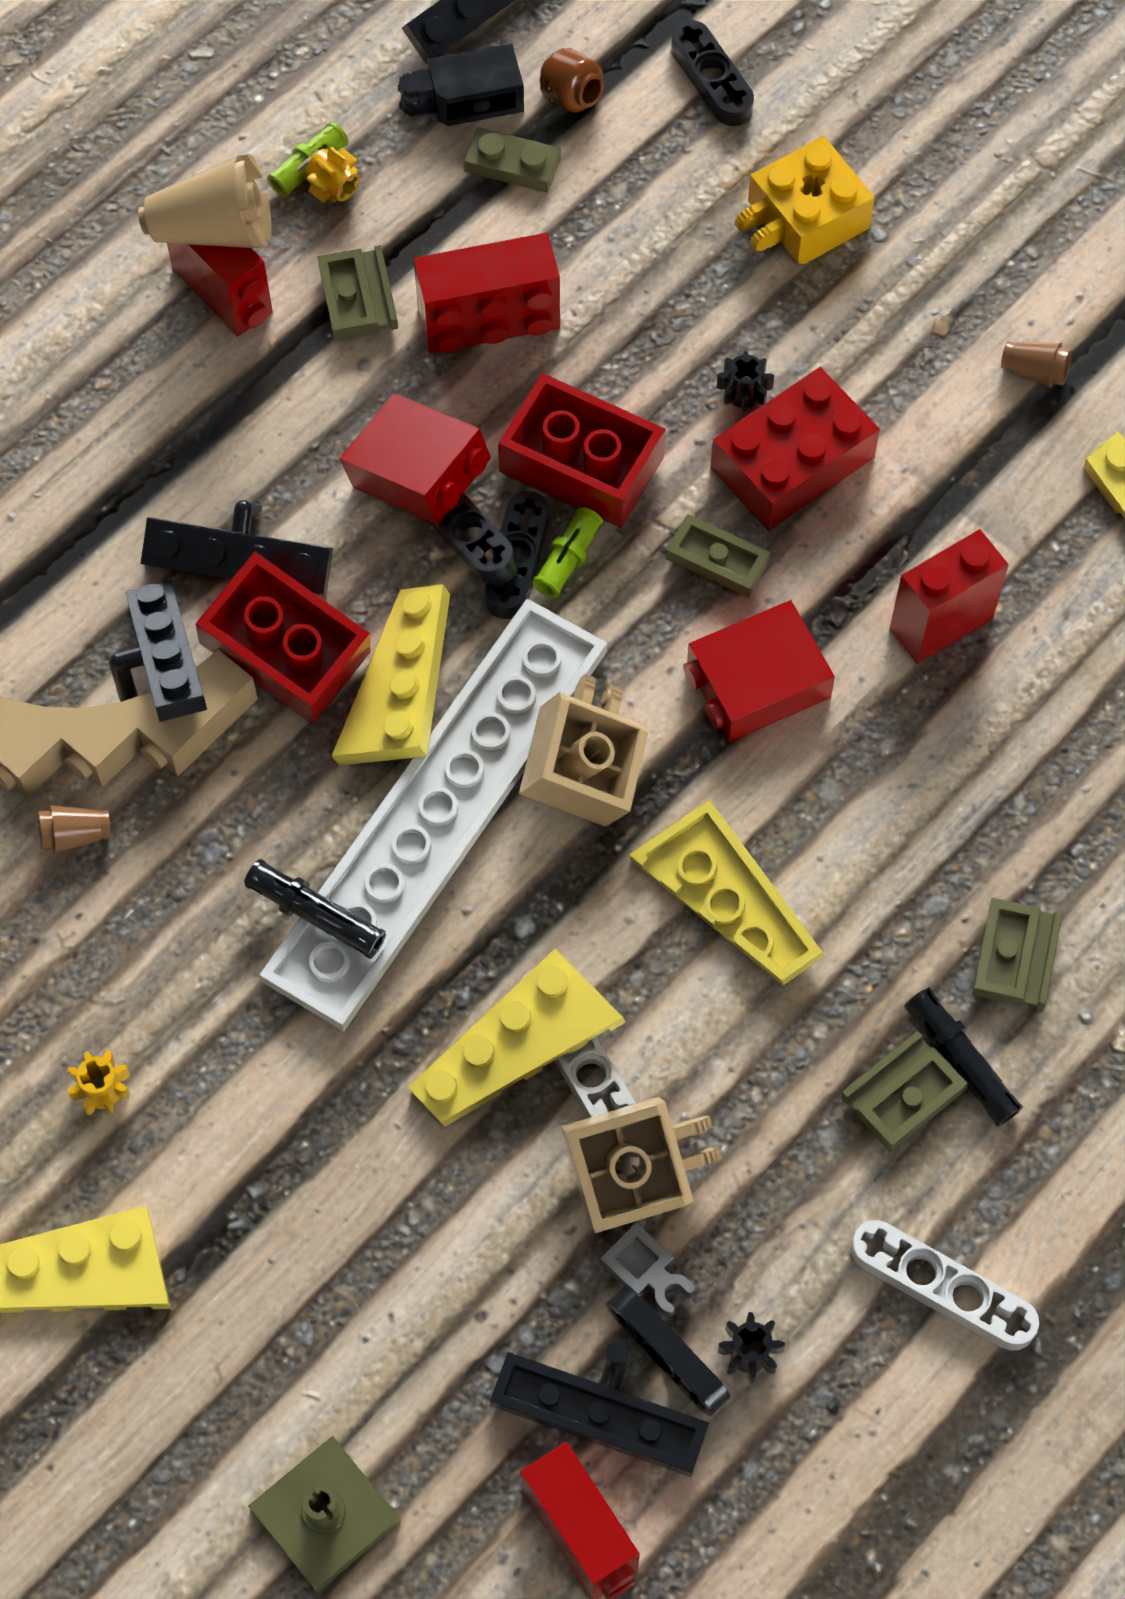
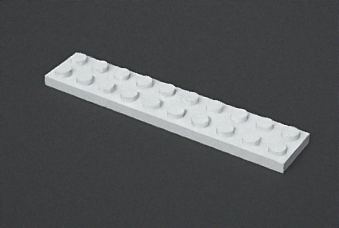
(434, 812)

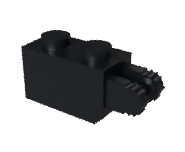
(465, 86)

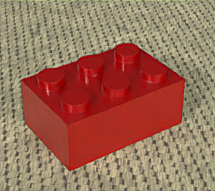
(488, 293)
(794, 448)
(581, 449)
(284, 637)

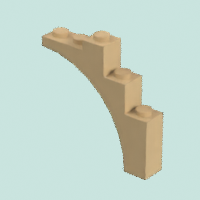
(108, 736)

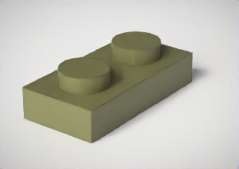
(512, 159)
(718, 555)

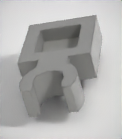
(642, 1265)

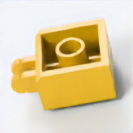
(807, 203)

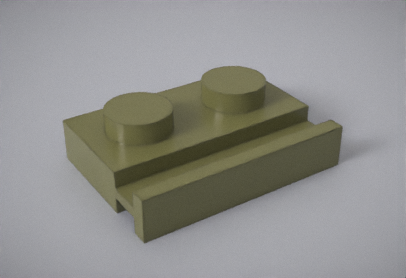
(357, 292)
(1017, 954)
(904, 1091)

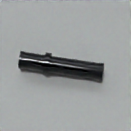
(298, 899)
(951, 1041)

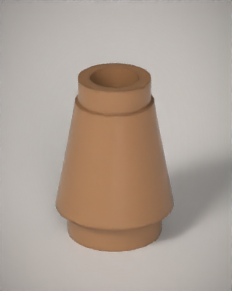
(1038, 361)
(72, 827)

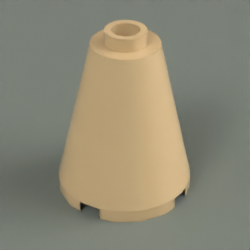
(211, 208)

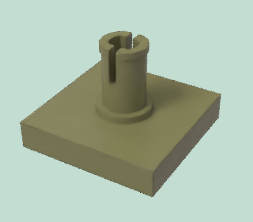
(324, 1514)

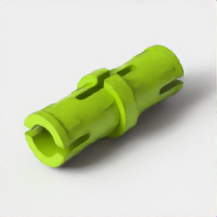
(287, 176)
(568, 552)

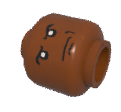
(571, 80)

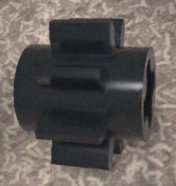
(745, 381)
(752, 1361)

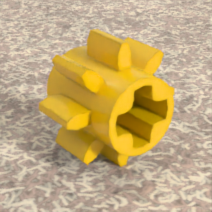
(332, 175)
(90, 1070)

